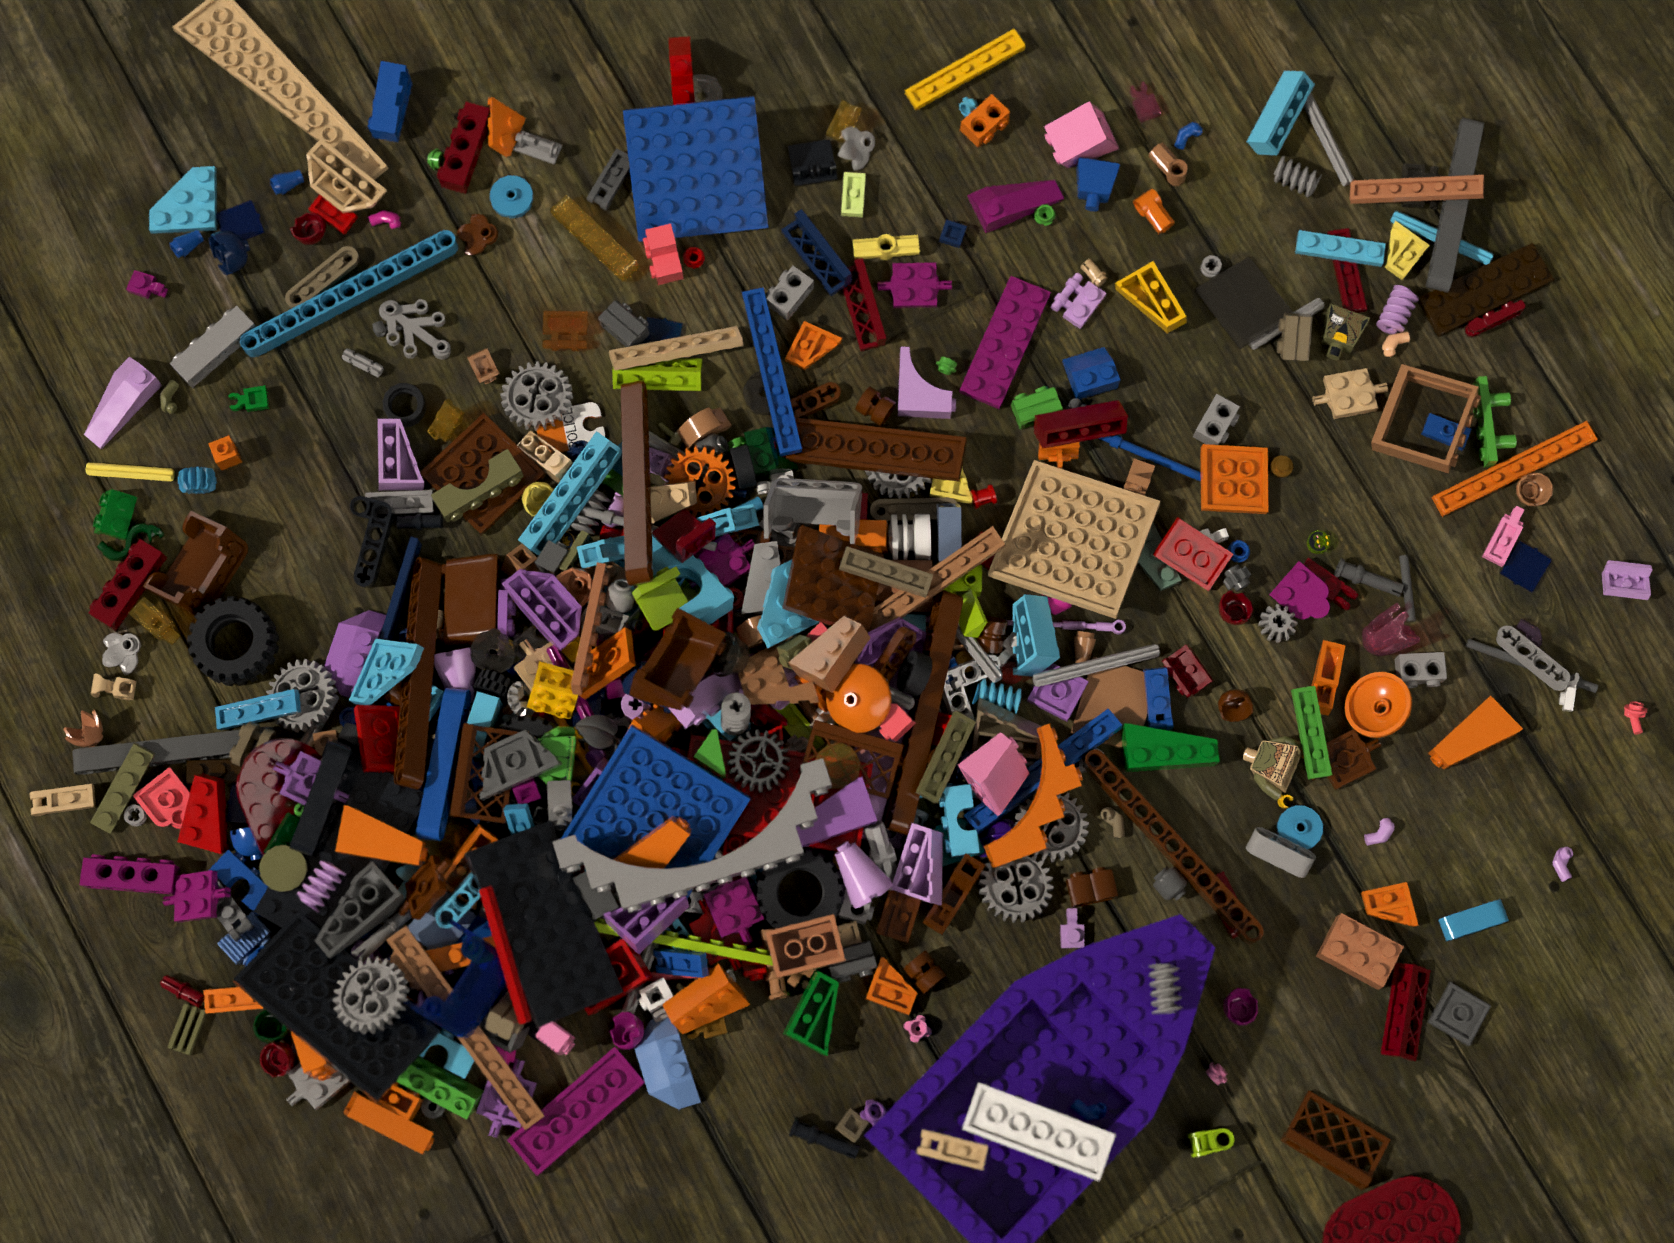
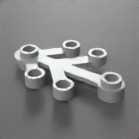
(413, 326)

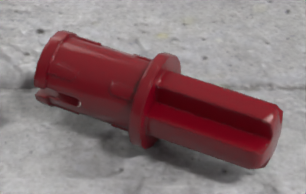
(182, 990)

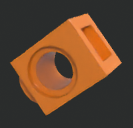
(225, 452)

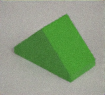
(710, 755)

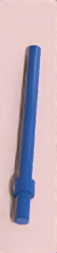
(1117, 441)

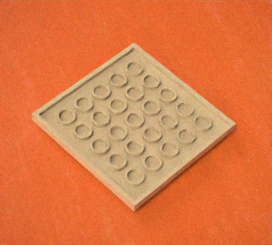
(1074, 539)

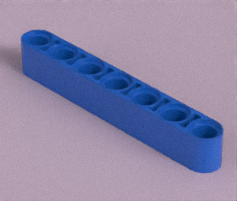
(443, 765)

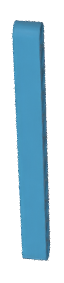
(338, 292)

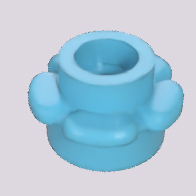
(968, 106)

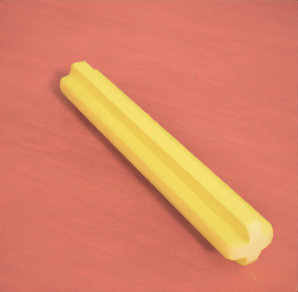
(130, 471)

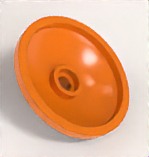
(1372, 694)
(871, 699)

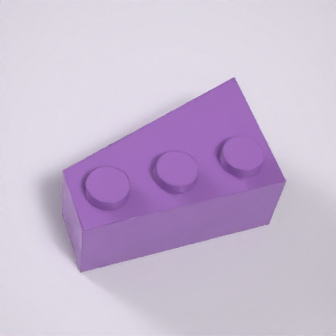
(644, 926)

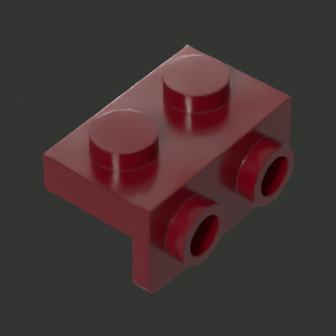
(1187, 671)

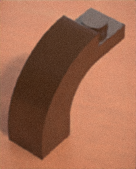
(954, 894)

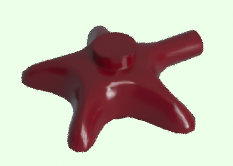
(765, 716)

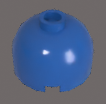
(245, 843)

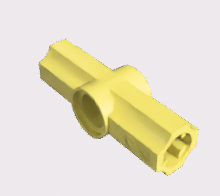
(872, 248)

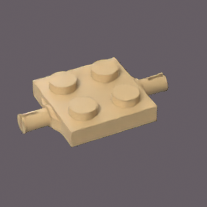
(1350, 393)
(528, 667)

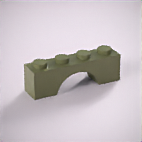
(455, 501)

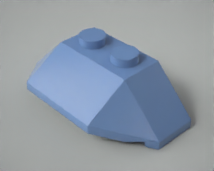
(666, 1065)

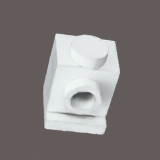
(658, 987)

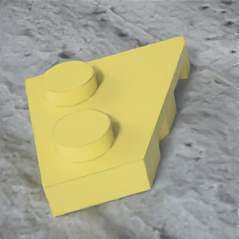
(1403, 250)
(952, 489)

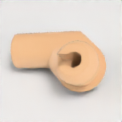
(1392, 341)

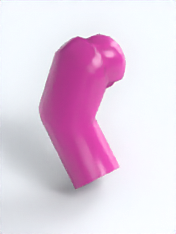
(385, 216)

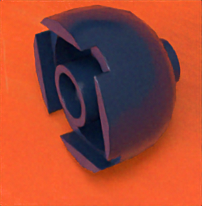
(229, 250)

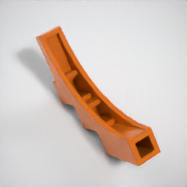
(1055, 779)

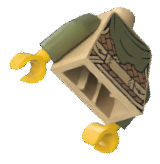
(1275, 765)

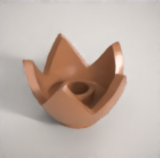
(569, 579)
(90, 733)

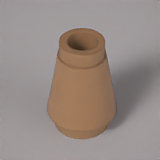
(1083, 646)

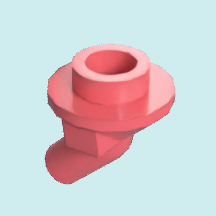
(1635, 711)

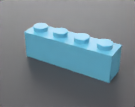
(1280, 113)

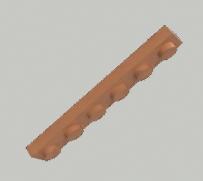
(1417, 189)
(589, 637)

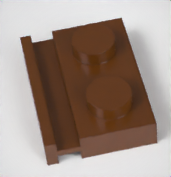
(898, 916)

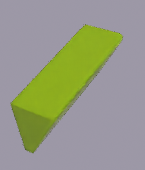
(972, 617)

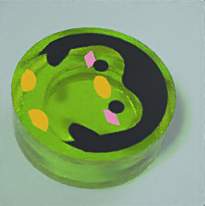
(1318, 542)

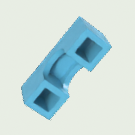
(959, 841)
(458, 1058)

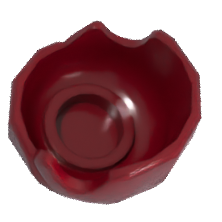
(309, 228)
(1235, 608)
(277, 1059)

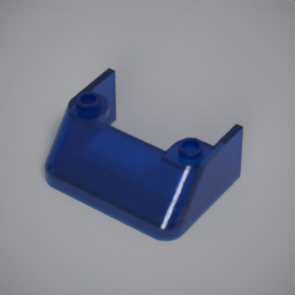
(472, 993)

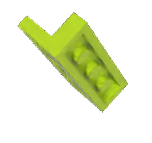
(659, 377)

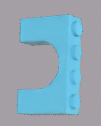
(713, 598)

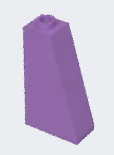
(840, 814)

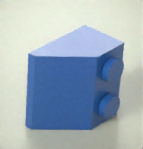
(1091, 373)

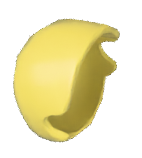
(535, 496)

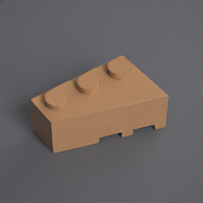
(831, 654)

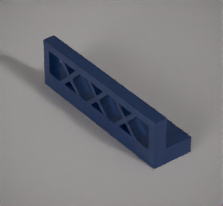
(825, 250)

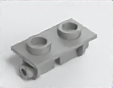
(537, 147)

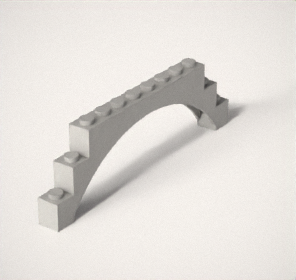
(649, 885)

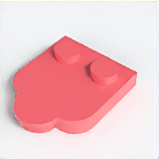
(164, 799)

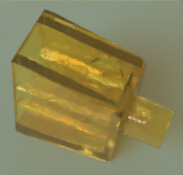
(148, 615)

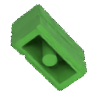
(1041, 402)

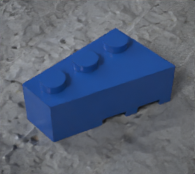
(390, 101)

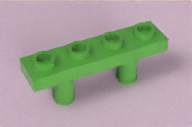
(1485, 427)

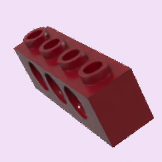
(459, 179)
(127, 597)

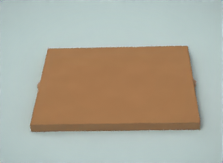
(1114, 689)

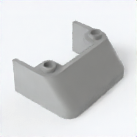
(813, 503)

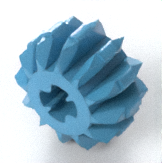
(197, 480)

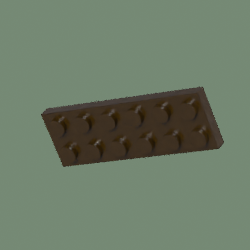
(1486, 289)

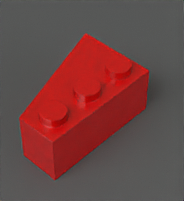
(204, 816)

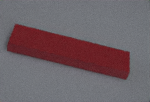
(1349, 280)

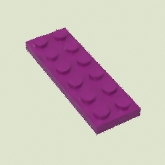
(1004, 342)
(576, 1111)

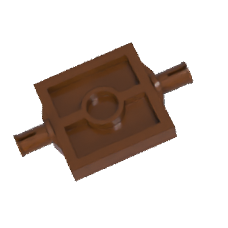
(1349, 758)
(425, 887)

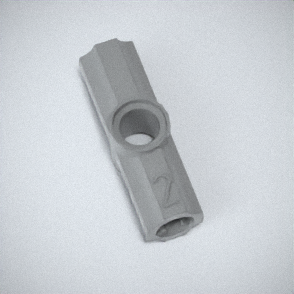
(881, 850)

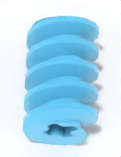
(998, 695)

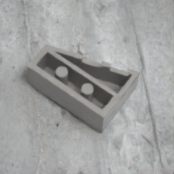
(764, 559)

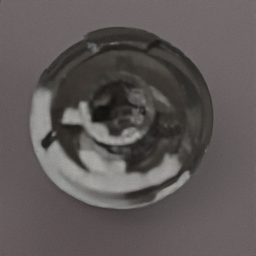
(733, 659)

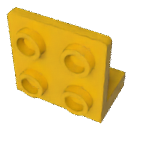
(552, 691)

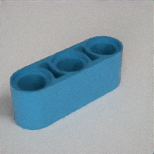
(1473, 920)

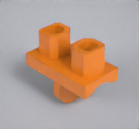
(1059, 453)

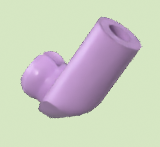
(1382, 835)
(1560, 862)

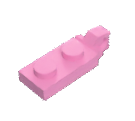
(1504, 537)

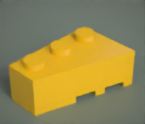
(1153, 297)

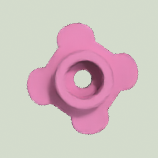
(918, 1022)
(1217, 1073)

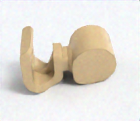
(121, 687)

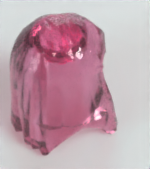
(1387, 634)

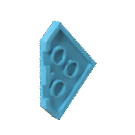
(188, 204)
(776, 622)
(384, 668)

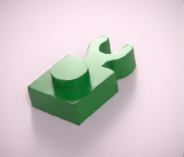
(253, 399)

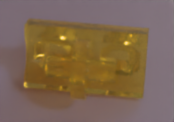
(845, 117)
(446, 421)

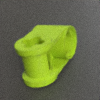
(1208, 1142)

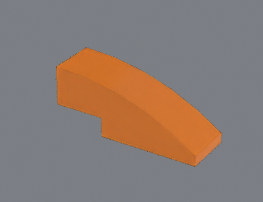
(1328, 674)

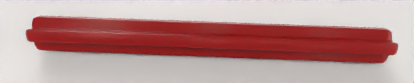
(505, 954)

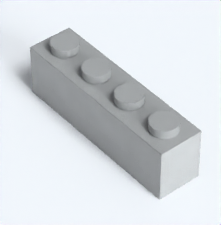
(212, 347)

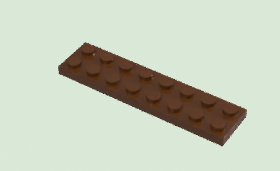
(880, 449)

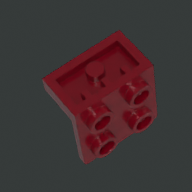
(685, 534)

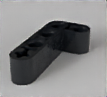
(369, 543)

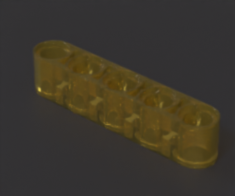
(594, 238)

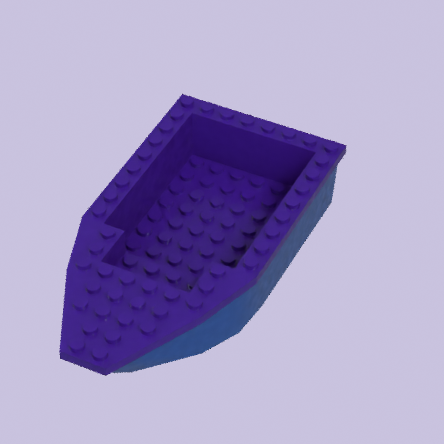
(1051, 1039)

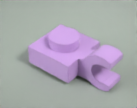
(1072, 934)

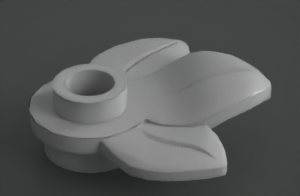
(854, 146)
(118, 652)

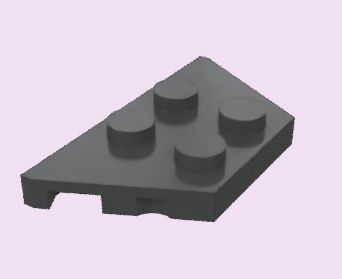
(514, 762)

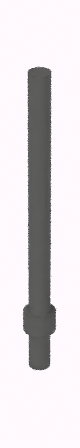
(1503, 655)

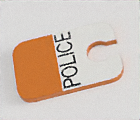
(571, 427)

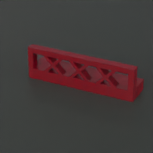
(871, 308)
(1402, 1011)

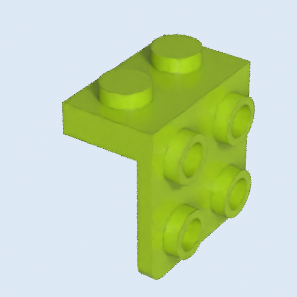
(660, 598)

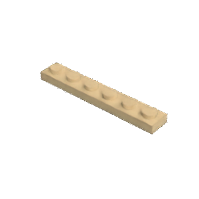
(675, 348)

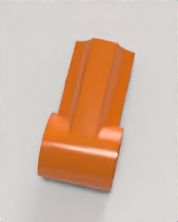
(1151, 207)

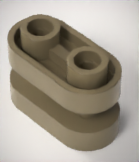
(248, 735)

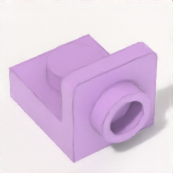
(659, 462)

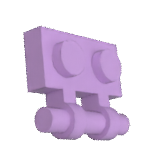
(1083, 305)

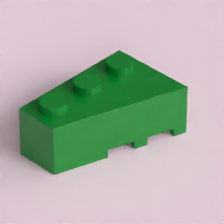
(814, 1014)

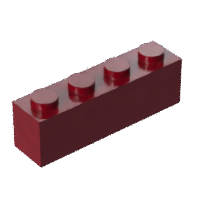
(1080, 424)

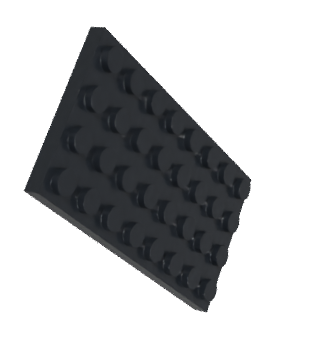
(369, 793)
(546, 924)
(297, 987)

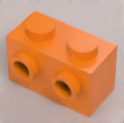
(401, 1102)

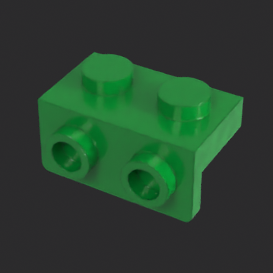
(114, 514)

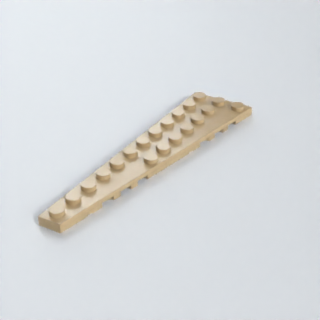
(248, 54)

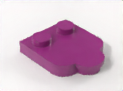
(1303, 593)

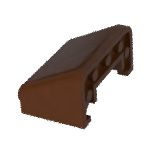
(201, 566)
(470, 598)
(678, 662)

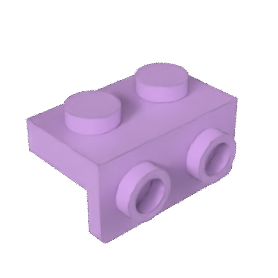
(1626, 580)

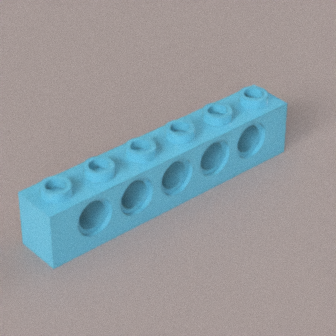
(571, 493)

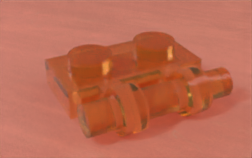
(565, 323)

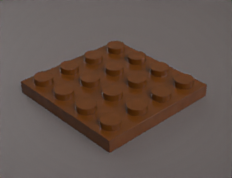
(467, 467)
(822, 590)

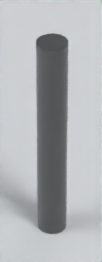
(1407, 589)

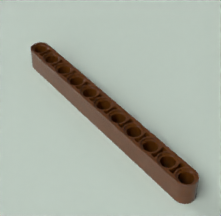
(636, 483)
(417, 685)
(918, 739)
(1177, 857)

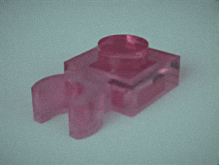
(1144, 105)

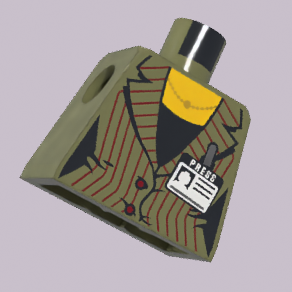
(1341, 330)

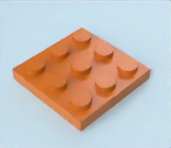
(1234, 479)

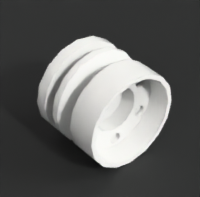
(910, 537)

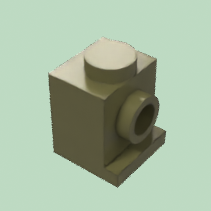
(791, 648)

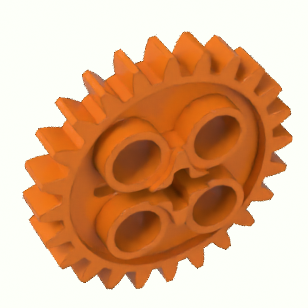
(718, 489)

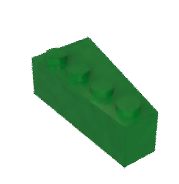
(1162, 749)

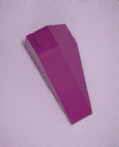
(1007, 203)

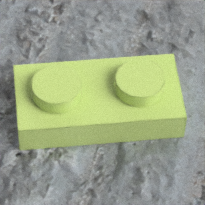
(853, 194)

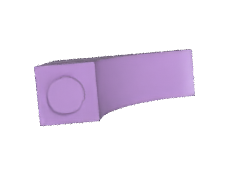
(917, 396)

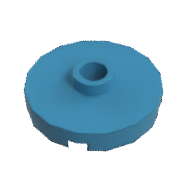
(515, 206)
(1300, 815)

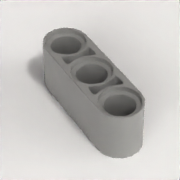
(1280, 852)

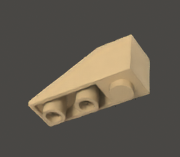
(554, 464)

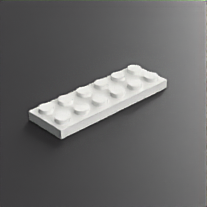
(1038, 1131)

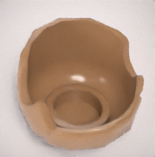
(1534, 489)

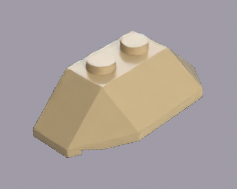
(341, 180)

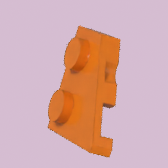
(503, 127)
(811, 345)
(1391, 904)
(891, 989)

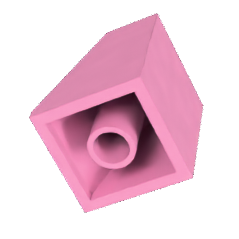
(1080, 135)
(995, 772)

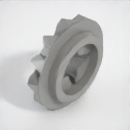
(514, 694)

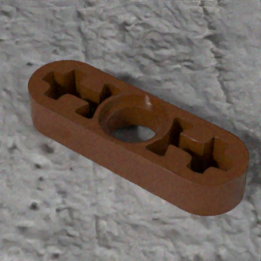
(828, 401)
(901, 653)

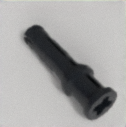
(813, 1134)

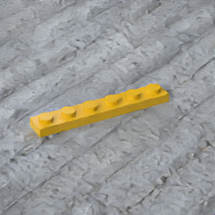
(965, 69)

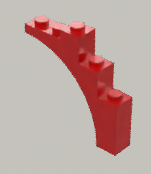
(681, 70)

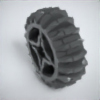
(769, 763)

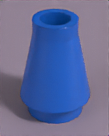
(285, 182)
(186, 243)

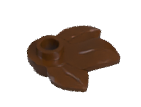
(474, 233)

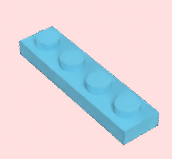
(1340, 248)

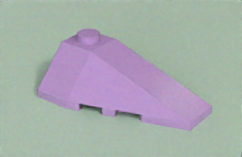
(124, 396)

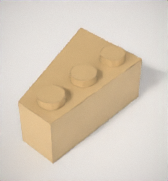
(671, 499)

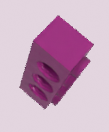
(93, 877)

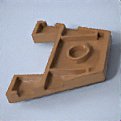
(765, 680)

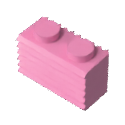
(556, 1038)

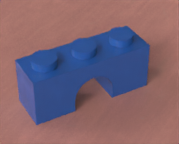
(232, 869)

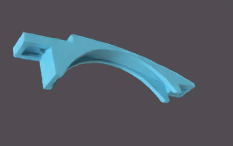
(613, 550)

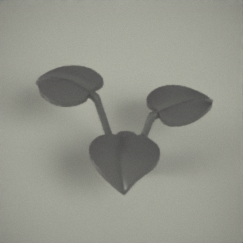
(600, 732)

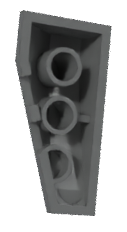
(364, 906)

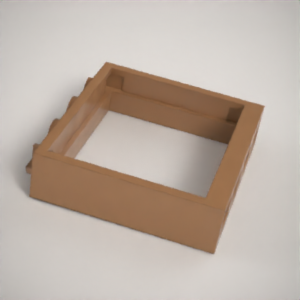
(1434, 381)

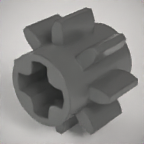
(1237, 578)

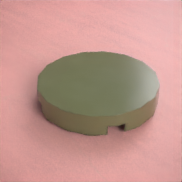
(282, 868)

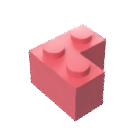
(662, 249)

